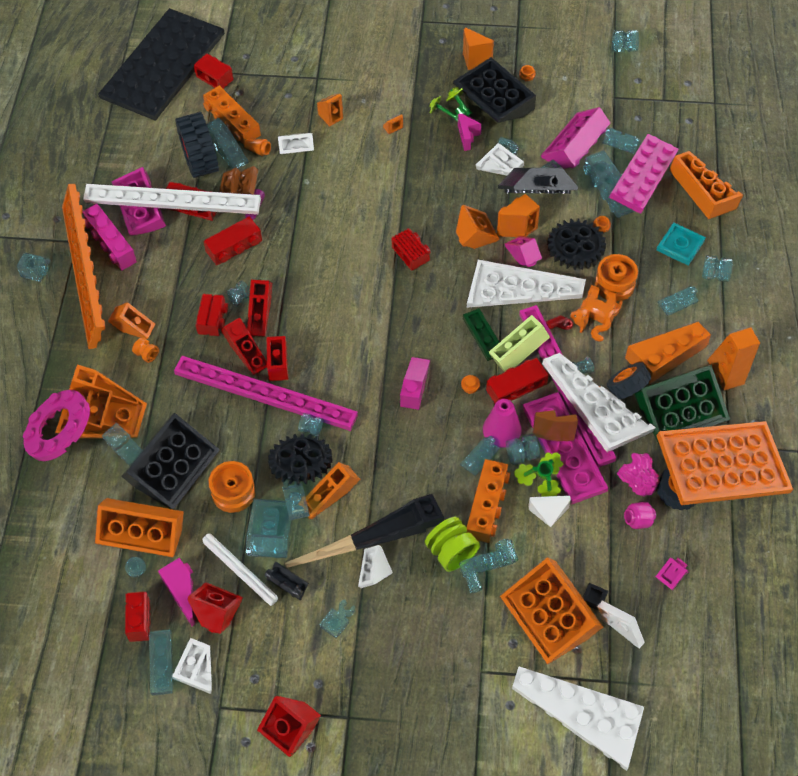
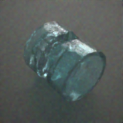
(626, 41)
(717, 268)
(516, 447)

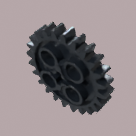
(576, 244)
(300, 459)

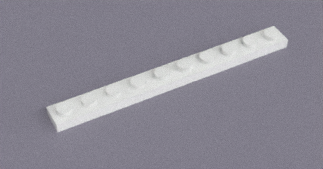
(172, 199)

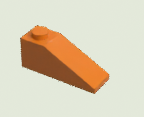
(331, 489)

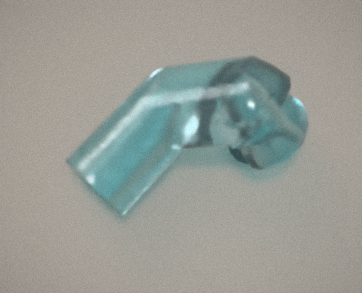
(513, 147)

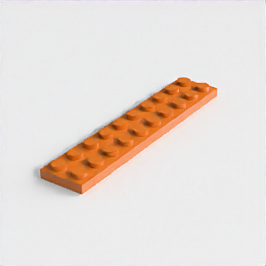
(83, 267)

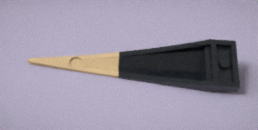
(404, 522)

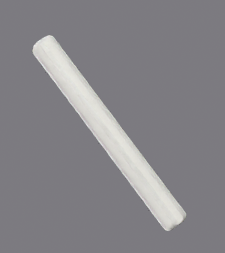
(240, 569)

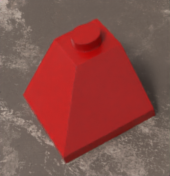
(214, 607)
(288, 723)

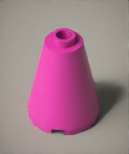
(502, 423)

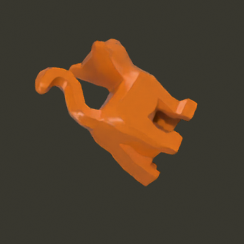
(598, 310)

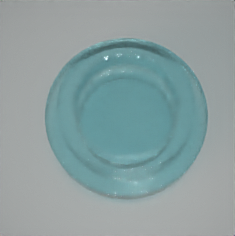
(135, 567)

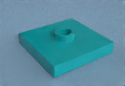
(681, 243)

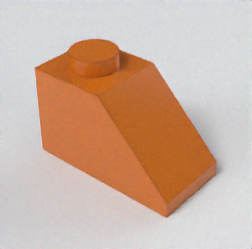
(331, 109)
(131, 321)

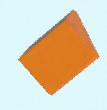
(476, 48)

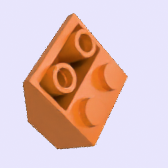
(518, 218)

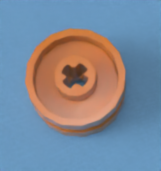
(618, 275)
(232, 486)

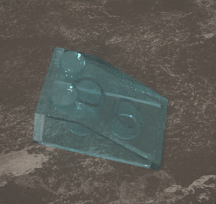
(268, 529)

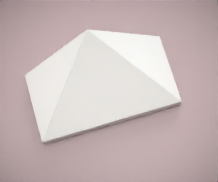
(296, 143)
(549, 508)
(374, 567)

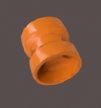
(146, 350)

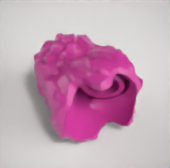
(640, 474)

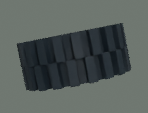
(197, 144)

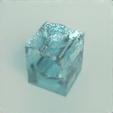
(32, 267)

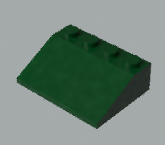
(683, 401)

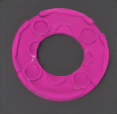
(78, 417)

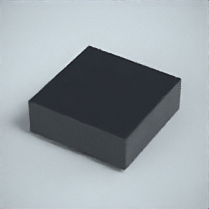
(594, 595)

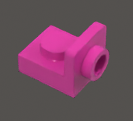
(672, 572)

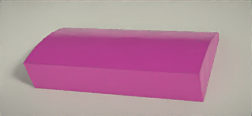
(139, 219)

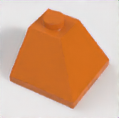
(475, 228)

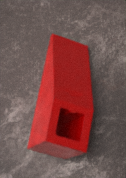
(244, 346)

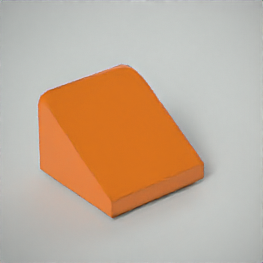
(394, 124)

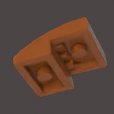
(239, 181)
(555, 428)

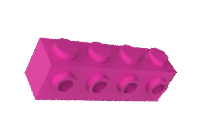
(109, 237)

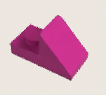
(468, 129)

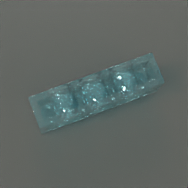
(605, 177)

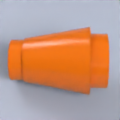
(258, 146)

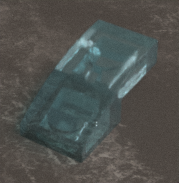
(122, 443)

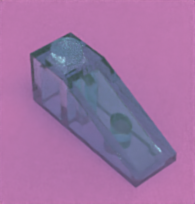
(226, 144)

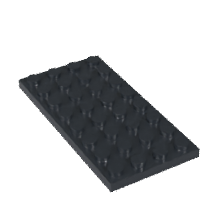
(161, 64)

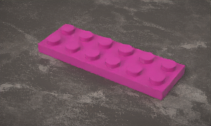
(644, 173)
(579, 472)

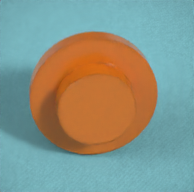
(527, 73)
(603, 224)
(470, 384)

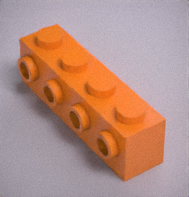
(231, 114)
(487, 500)

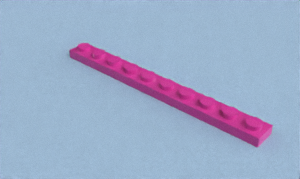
(549, 349)
(265, 392)

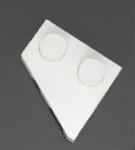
(499, 161)
(621, 622)
(195, 666)

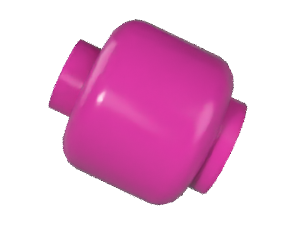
(640, 515)

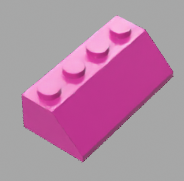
(577, 138)

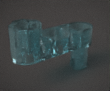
(503, 556)

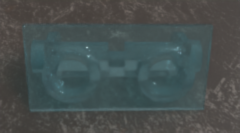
(624, 142)
(679, 300)
(476, 458)

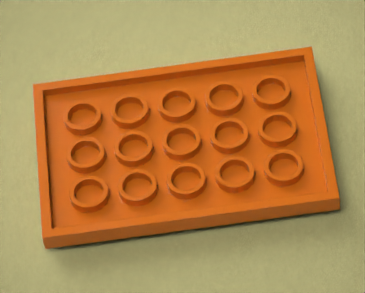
(724, 462)

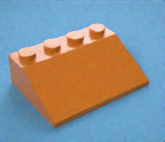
(551, 610)

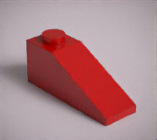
(259, 307)

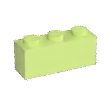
(519, 344)

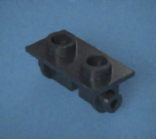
(287, 580)

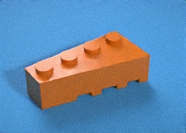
(704, 186)
(669, 349)
(734, 358)

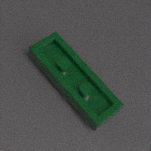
(481, 331)

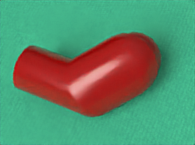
(560, 322)

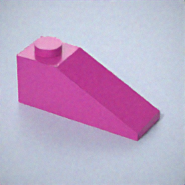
(414, 383)
(180, 585)

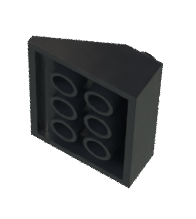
(497, 91)
(171, 462)

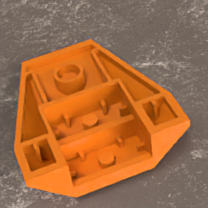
(107, 404)

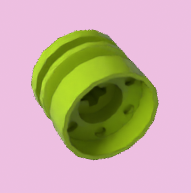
(452, 543)

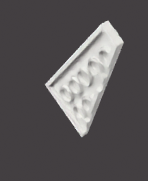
(509, 284)
(597, 406)
(591, 715)

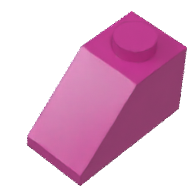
(524, 250)

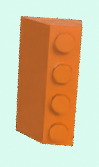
(138, 527)

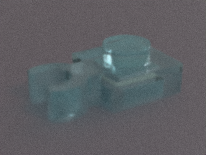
(336, 621)

